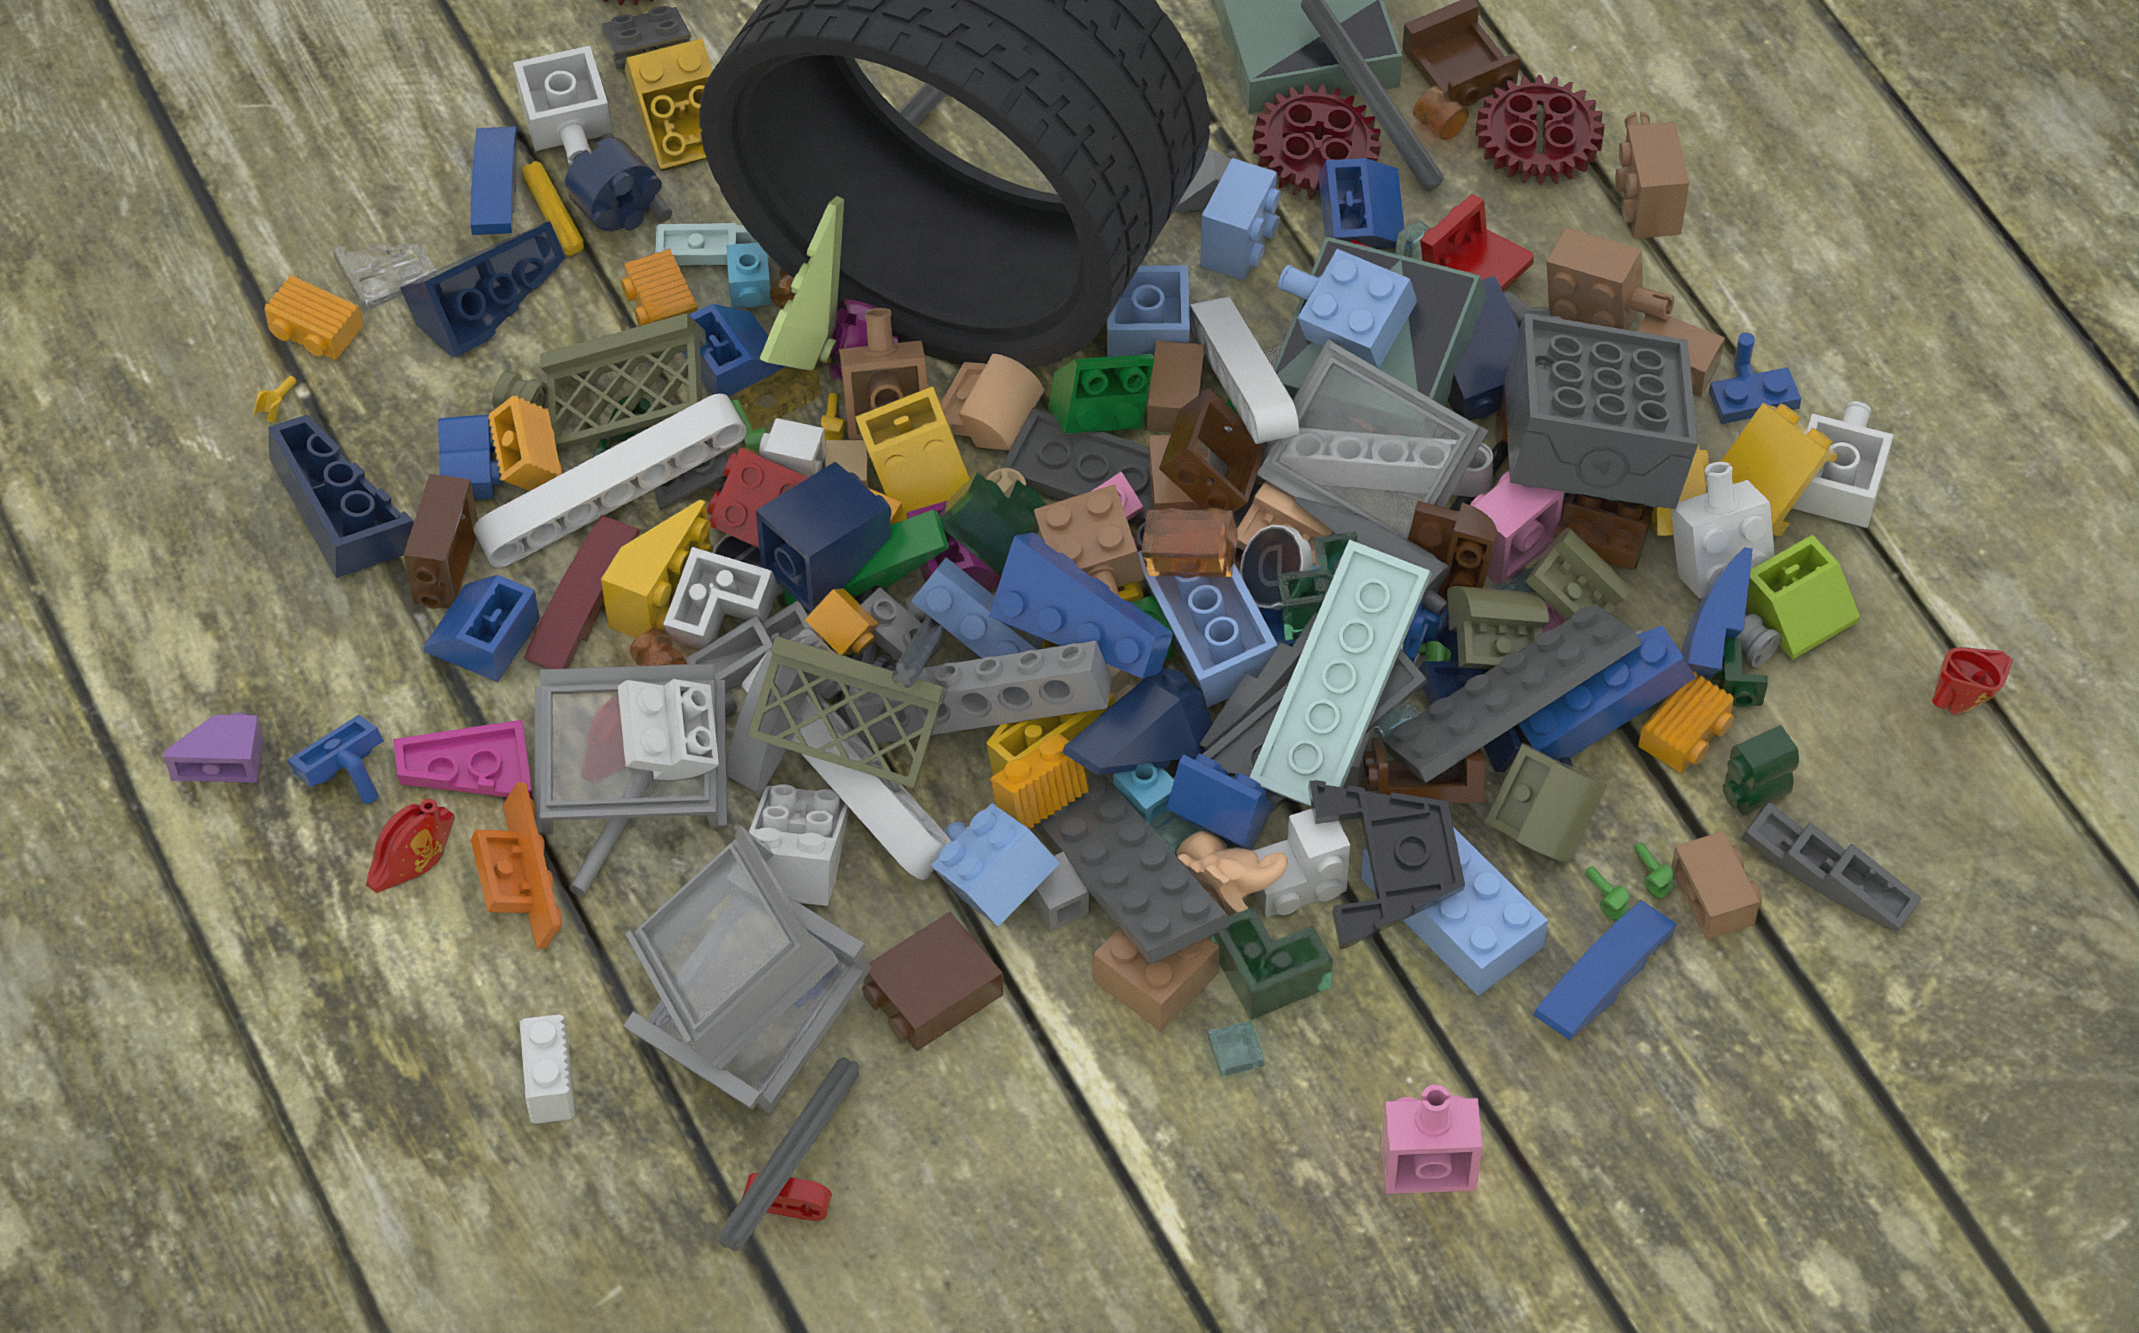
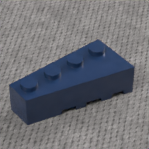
(338, 504)

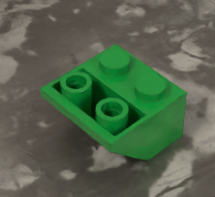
(1101, 393)

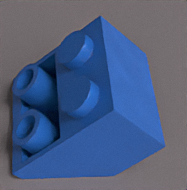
(1361, 202)
(731, 349)
(486, 626)
(1218, 803)

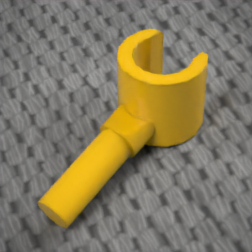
(270, 401)
(833, 427)

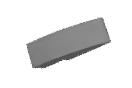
(743, 647)
(752, 760)

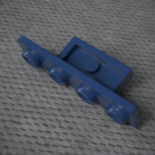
(1447, 678)

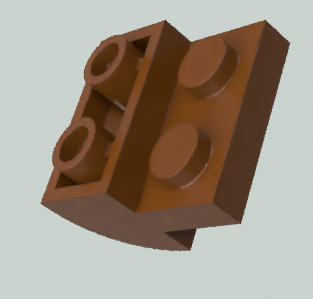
(1608, 527)
(1456, 538)

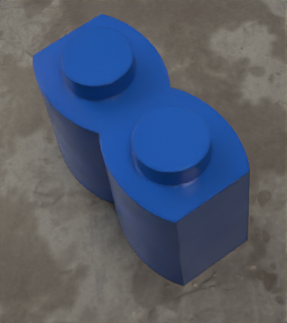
(468, 453)

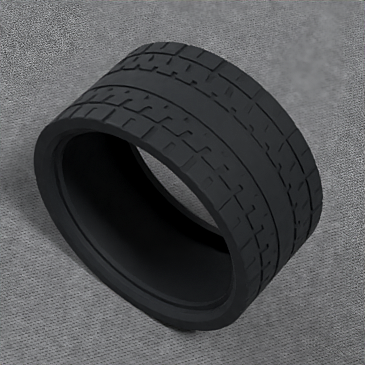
(958, 255)

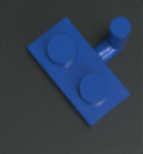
(1742, 396)
(337, 750)

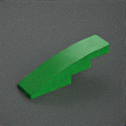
(909, 547)

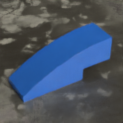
(1718, 616)

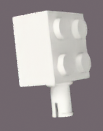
(563, 100)
(1851, 484)
(1718, 526)

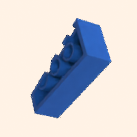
(1066, 606)
(1609, 697)

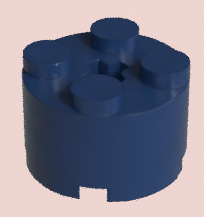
(612, 185)

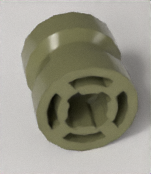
(512, 384)

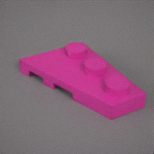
(466, 759)

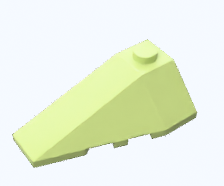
(807, 322)

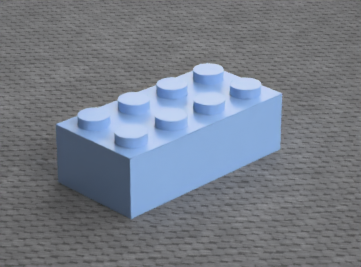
(1213, 629)
(1481, 929)

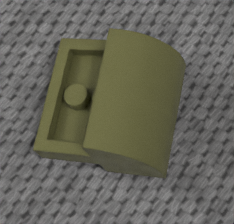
(1576, 577)
(1493, 623)
(1545, 804)

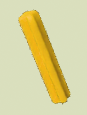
(552, 207)

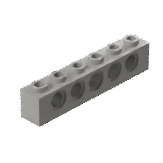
(999, 691)

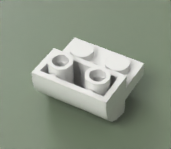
(668, 728)

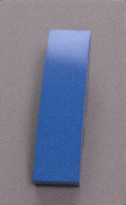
(493, 180)
(1604, 970)

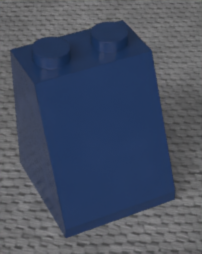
(1482, 367)
(821, 533)

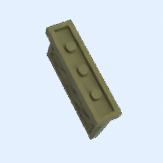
(622, 354)
(856, 674)

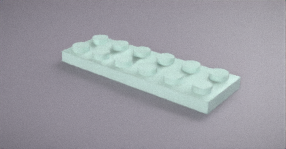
(1340, 672)

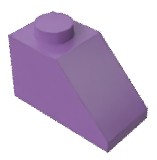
(218, 751)

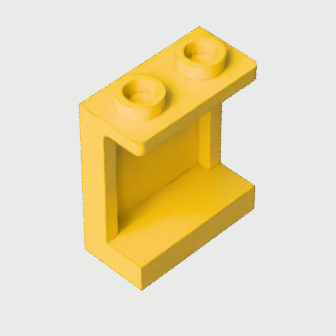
(1778, 458)

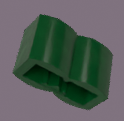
(1761, 770)

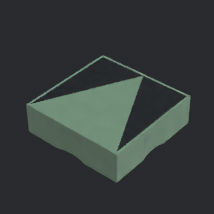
(1282, 49)
(1429, 340)

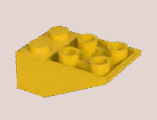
(668, 97)
(914, 450)
(649, 568)

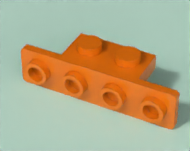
(515, 868)

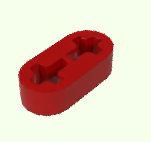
(799, 1199)

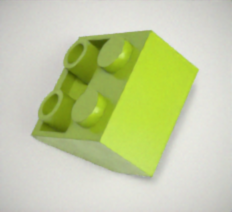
(1802, 596)

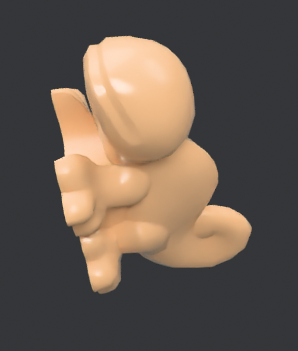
(1229, 872)

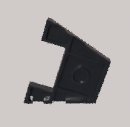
(1408, 851)

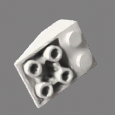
(805, 837)

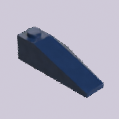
(474, 295)
(1149, 724)

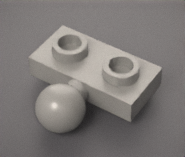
(896, 623)

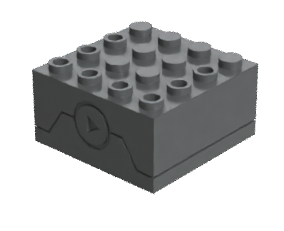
(1600, 411)

